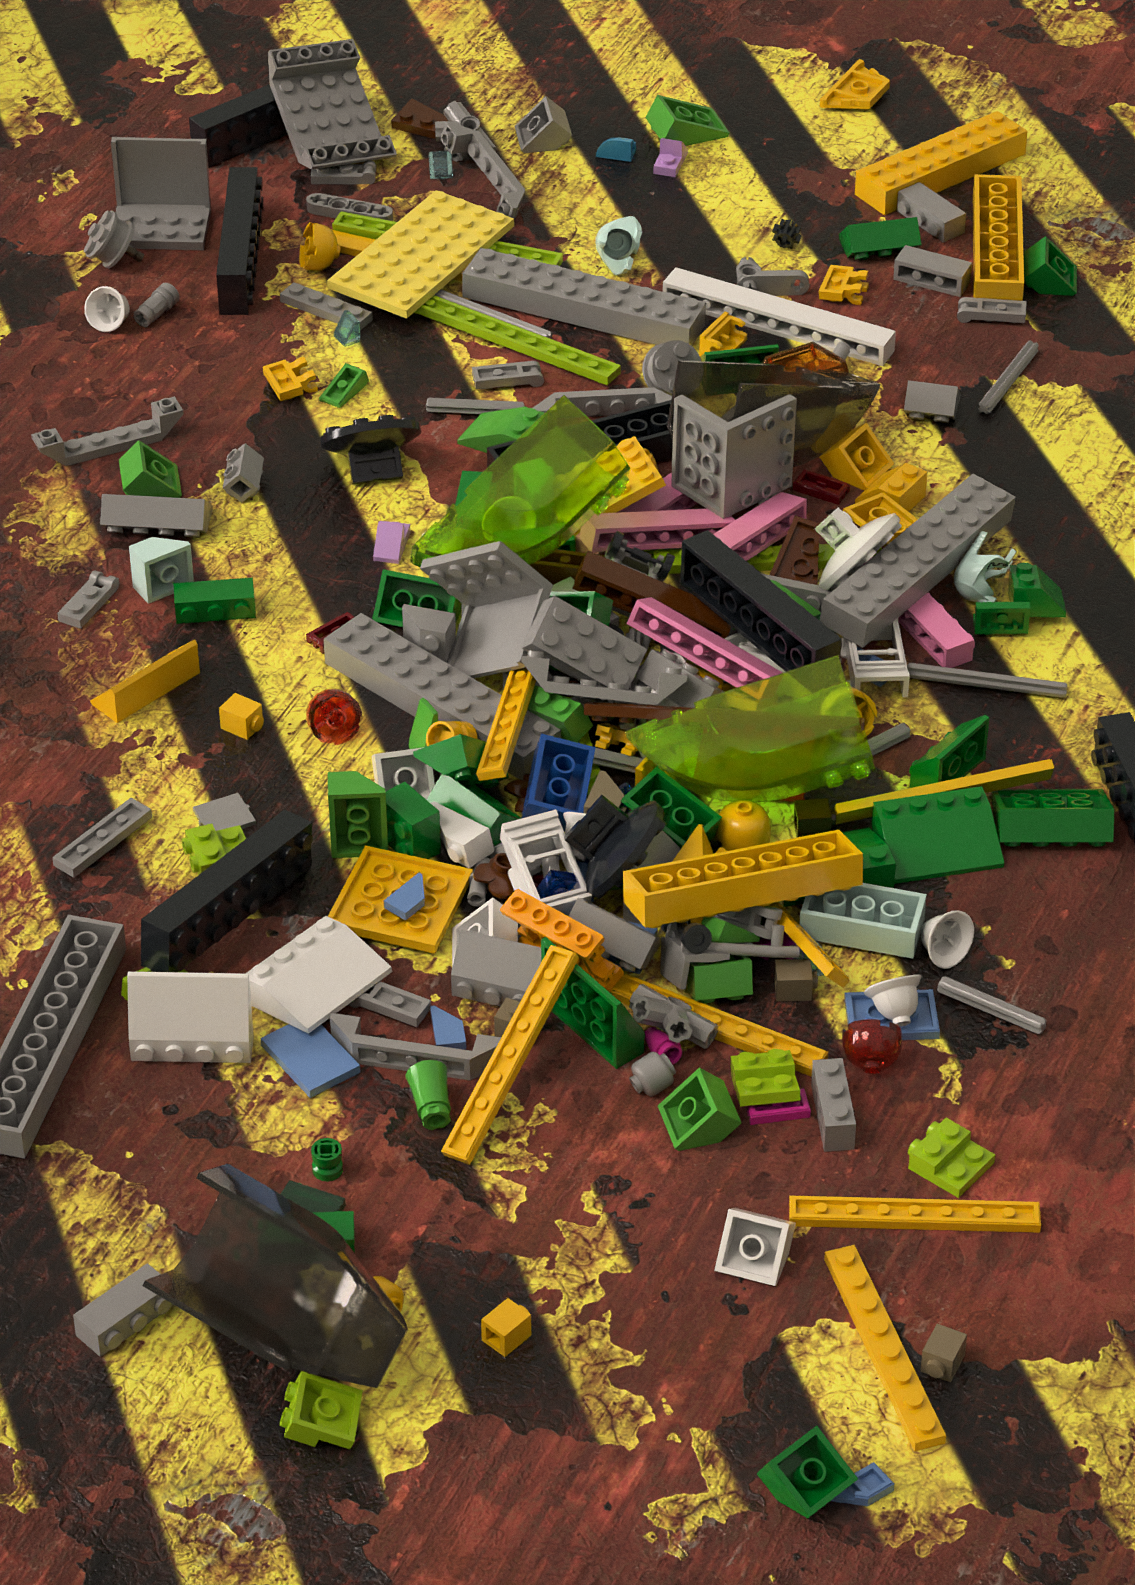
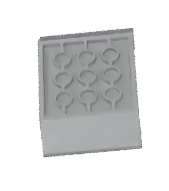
(326, 105)

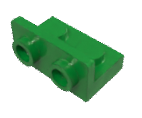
(1001, 618)

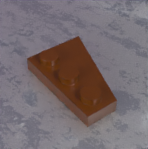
(417, 119)
(799, 553)

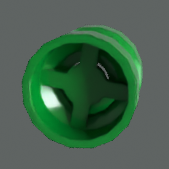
(327, 1159)

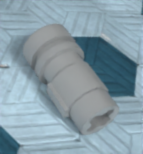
(161, 300)

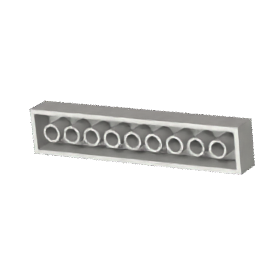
(582, 298)
(915, 560)
(408, 673)
(53, 1025)

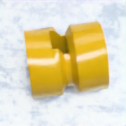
(446, 729)

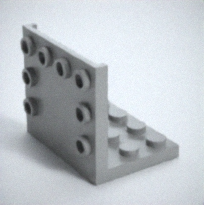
(163, 191)
(733, 461)
(499, 602)

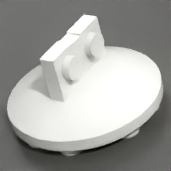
(852, 544)

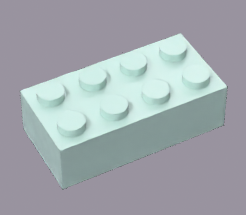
(866, 918)

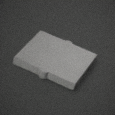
(225, 813)

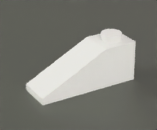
(463, 838)

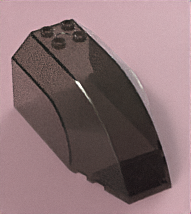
(826, 403)
(283, 1285)

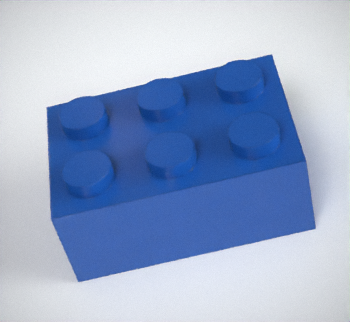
(558, 777)

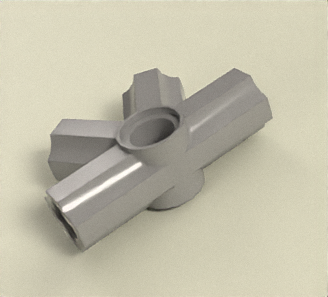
(457, 113)
(671, 1017)

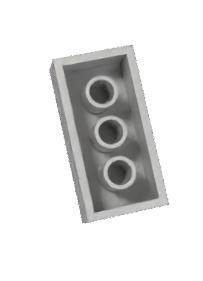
(583, 645)

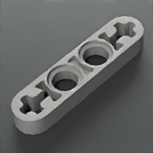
(331, 206)

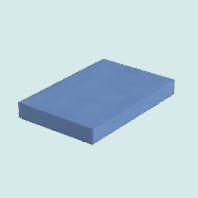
(923, 1021)
(310, 1059)

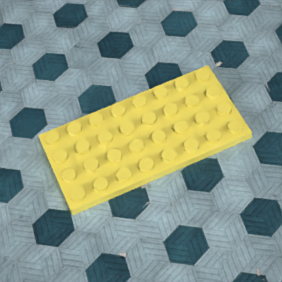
(420, 254)

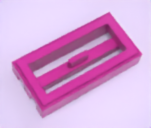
(779, 1111)

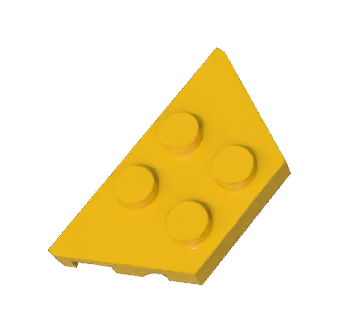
(856, 89)

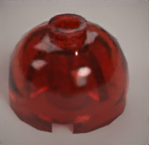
(333, 716)
(872, 1045)

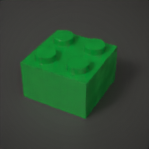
(412, 823)

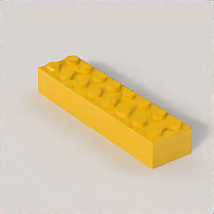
(942, 160)
(998, 237)
(742, 878)

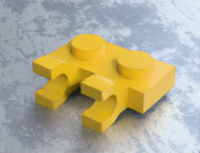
(837, 284)
(288, 379)
(614, 735)

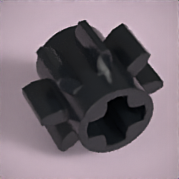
(786, 233)

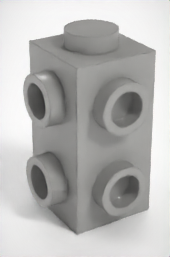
(243, 473)

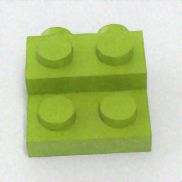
(208, 845)
(764, 1077)
(949, 1157)
(321, 1411)

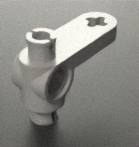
(771, 281)

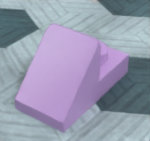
(670, 158)
(390, 541)

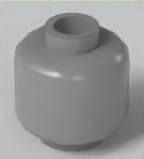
(652, 1074)

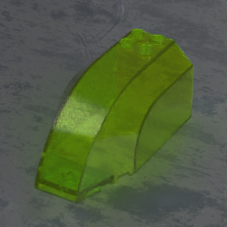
(534, 490)
(763, 738)

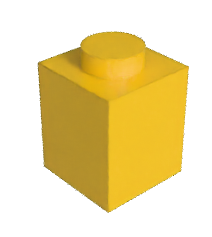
(241, 716)
(506, 1327)

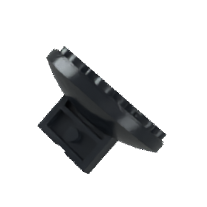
(372, 446)
(614, 841)

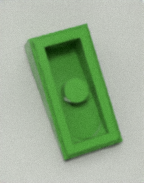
(344, 386)
(424, 718)
(726, 932)

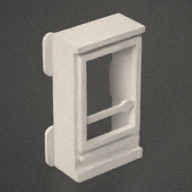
(878, 670)
(533, 830)

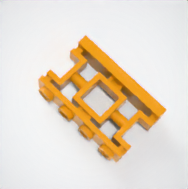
(542, 921)

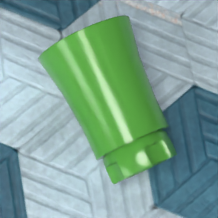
(430, 1092)

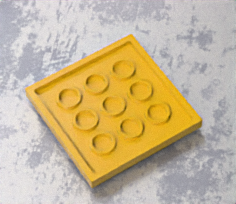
(642, 475)
(378, 876)

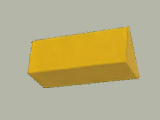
(879, 506)
(149, 683)

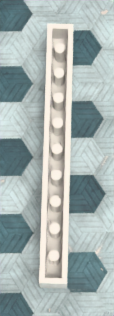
(784, 316)

